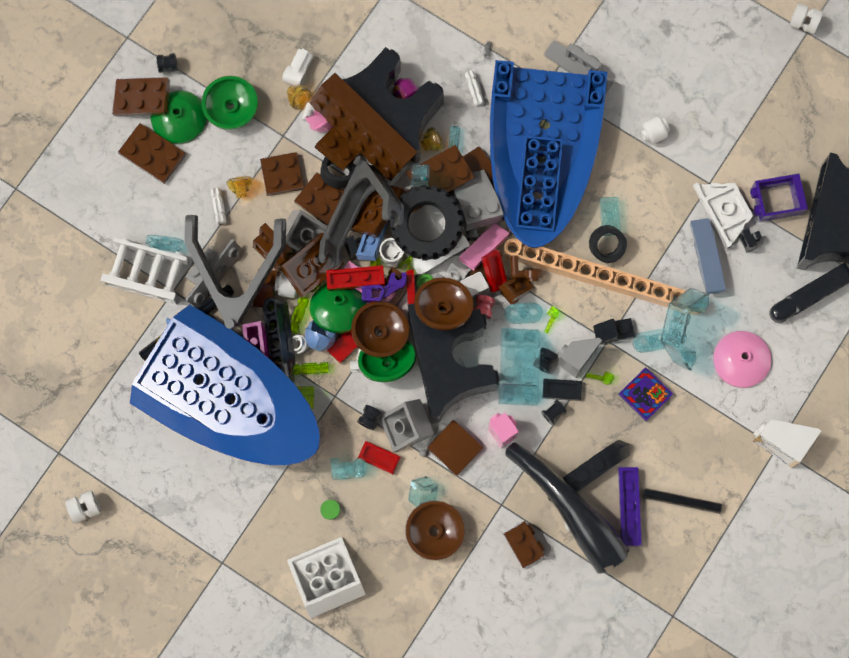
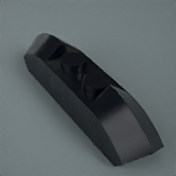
(597, 465)

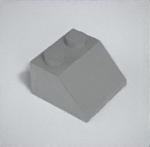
(577, 354)
(406, 425)

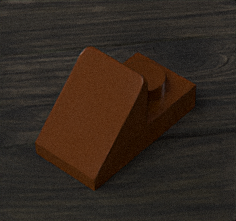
(516, 289)
(267, 290)

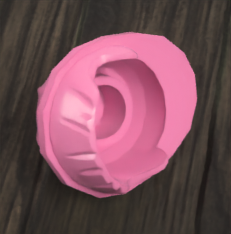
(318, 123)

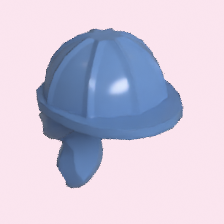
(318, 338)

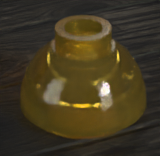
(298, 96)
(432, 140)
(239, 185)

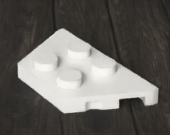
(725, 208)

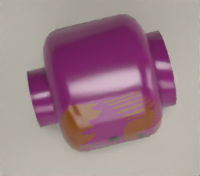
(404, 88)

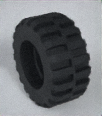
(453, 223)

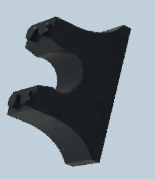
(406, 115)
(828, 220)
(442, 376)

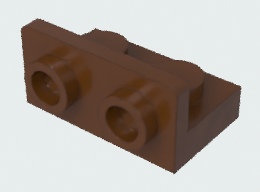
(524, 544)

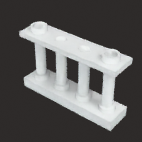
(149, 289)

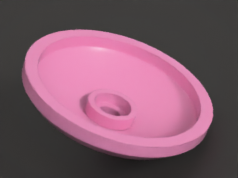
(735, 369)

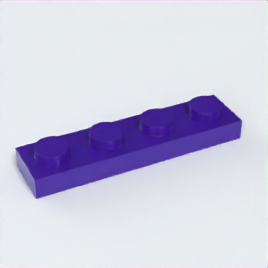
(629, 506)

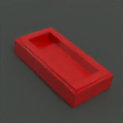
(494, 270)
(410, 286)
(379, 457)

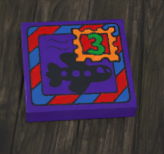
(645, 394)

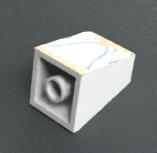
(785, 440)

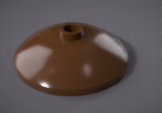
(446, 295)
(384, 318)
(435, 515)

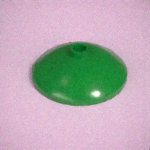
(227, 92)
(185, 125)
(335, 315)
(387, 368)

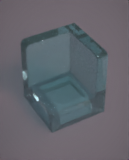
(422, 491)

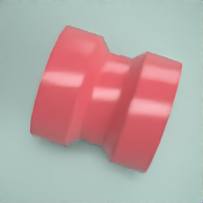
(485, 304)

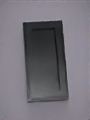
(562, 389)

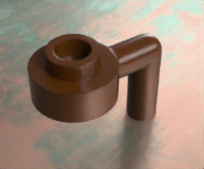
(531, 274)

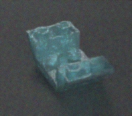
(676, 323)
(519, 366)

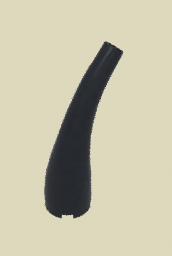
(589, 528)

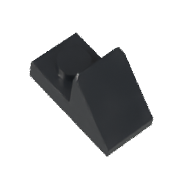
(614, 330)

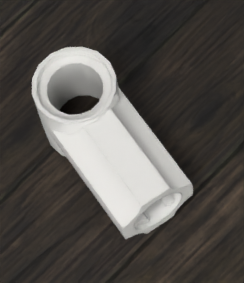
(296, 72)

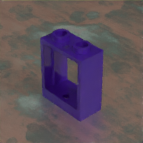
(797, 193)

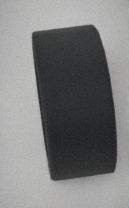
(332, 180)
(617, 253)

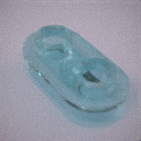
(170, 243)
(523, 315)
(652, 341)

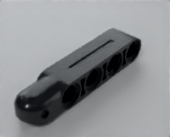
(810, 294)
(279, 335)

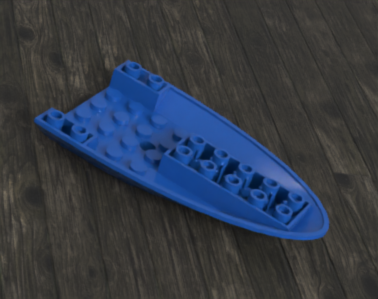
(575, 114)
(230, 367)

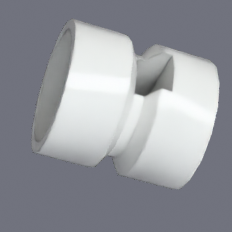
(799, 17)
(390, 253)
(76, 509)

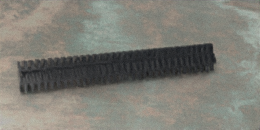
(682, 500)

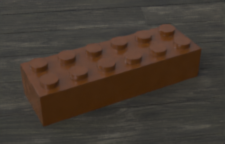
(362, 127)

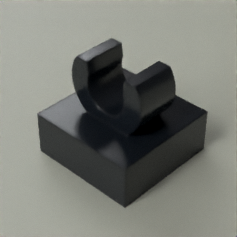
(749, 240)
(352, 247)

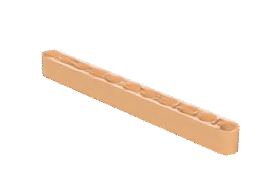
(595, 270)

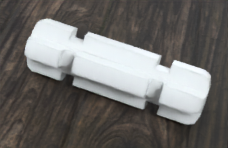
(474, 88)
(218, 206)

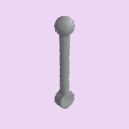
(423, 452)

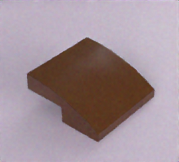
(264, 243)
(454, 447)

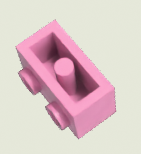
(503, 429)

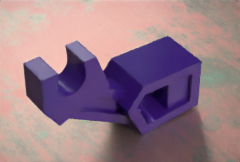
(393, 286)

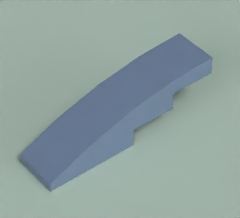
(708, 256)

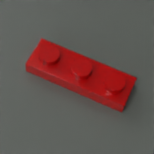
(355, 277)

